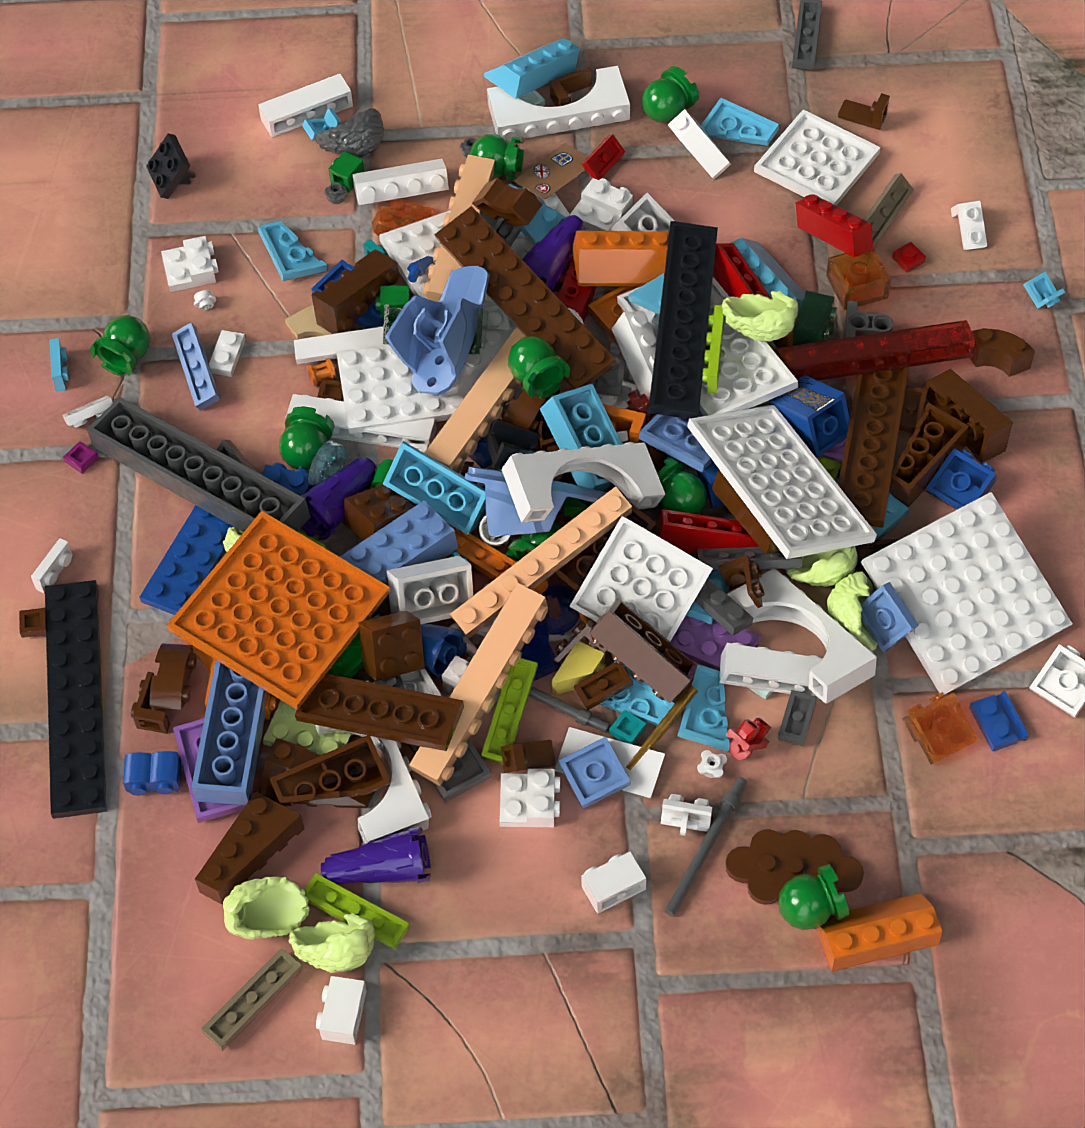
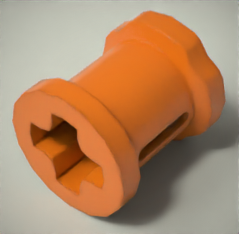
(321, 371)

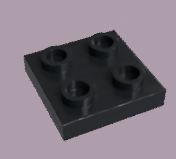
(169, 166)

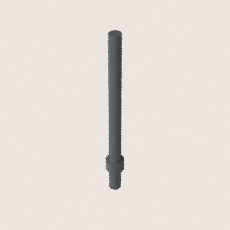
(581, 715)
(729, 804)

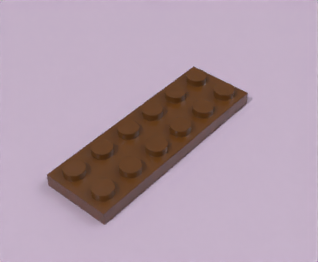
(382, 711)

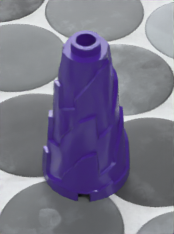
(554, 251)
(327, 498)
(388, 860)

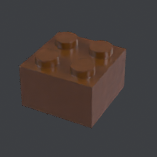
(373, 510)
(391, 645)

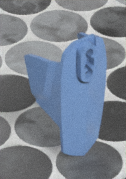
(438, 335)
(501, 510)

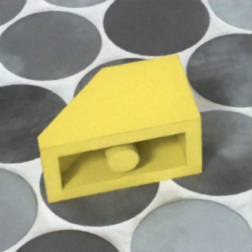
(579, 665)

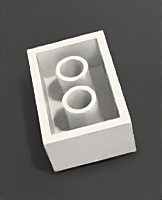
(431, 588)

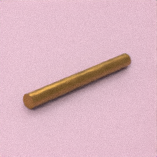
(664, 725)

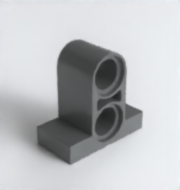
(865, 323)

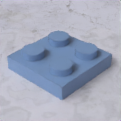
(887, 617)
(594, 772)

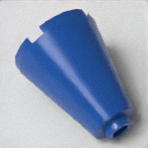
(441, 647)

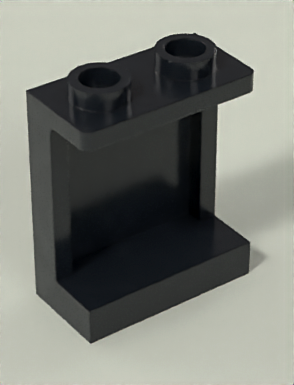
(508, 439)

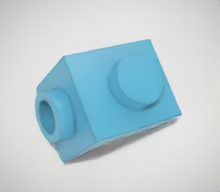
(315, 126)
(1043, 291)

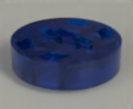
(568, 618)

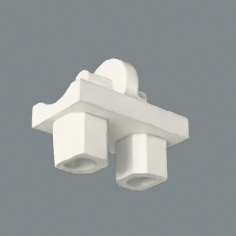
(686, 815)

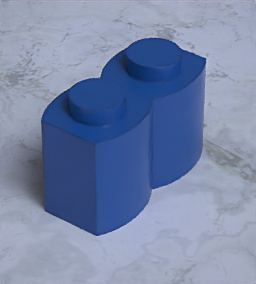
(152, 772)

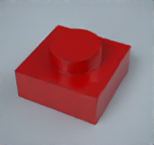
(908, 257)

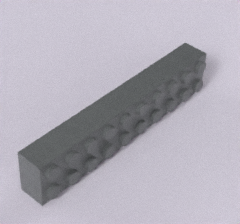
(193, 468)

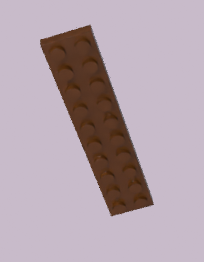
(525, 296)
(873, 442)

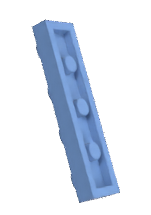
(195, 366)

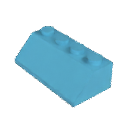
(535, 68)
(768, 271)
(580, 421)
(446, 491)

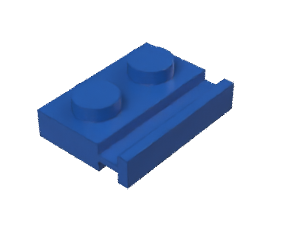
(998, 721)

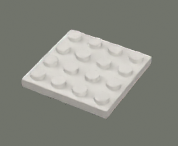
(817, 158)
(644, 574)

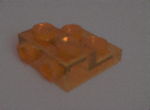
(399, 214)
(940, 727)

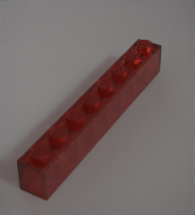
(880, 351)

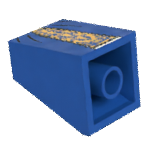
(815, 413)

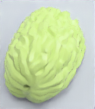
(760, 316)
(826, 567)
(846, 608)
(265, 908)
(335, 944)

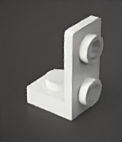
(971, 224)

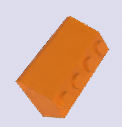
(619, 257)
(880, 931)

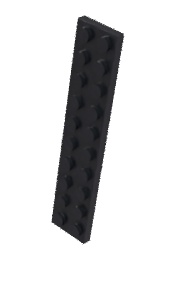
(683, 321)
(74, 700)

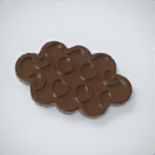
(778, 858)

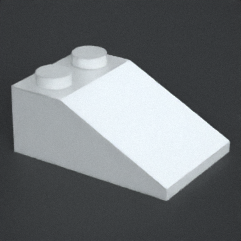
(644, 216)

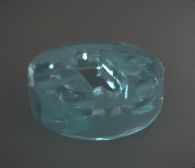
(327, 462)

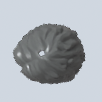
(356, 136)

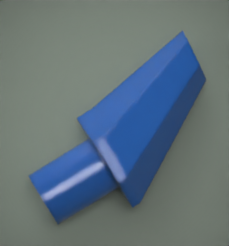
(418, 268)

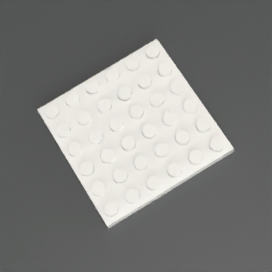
(969, 593)

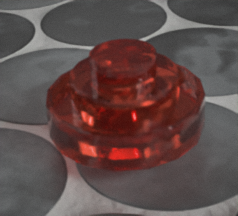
(639, 404)

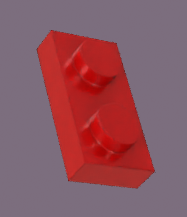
(603, 157)

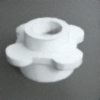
(708, 770)

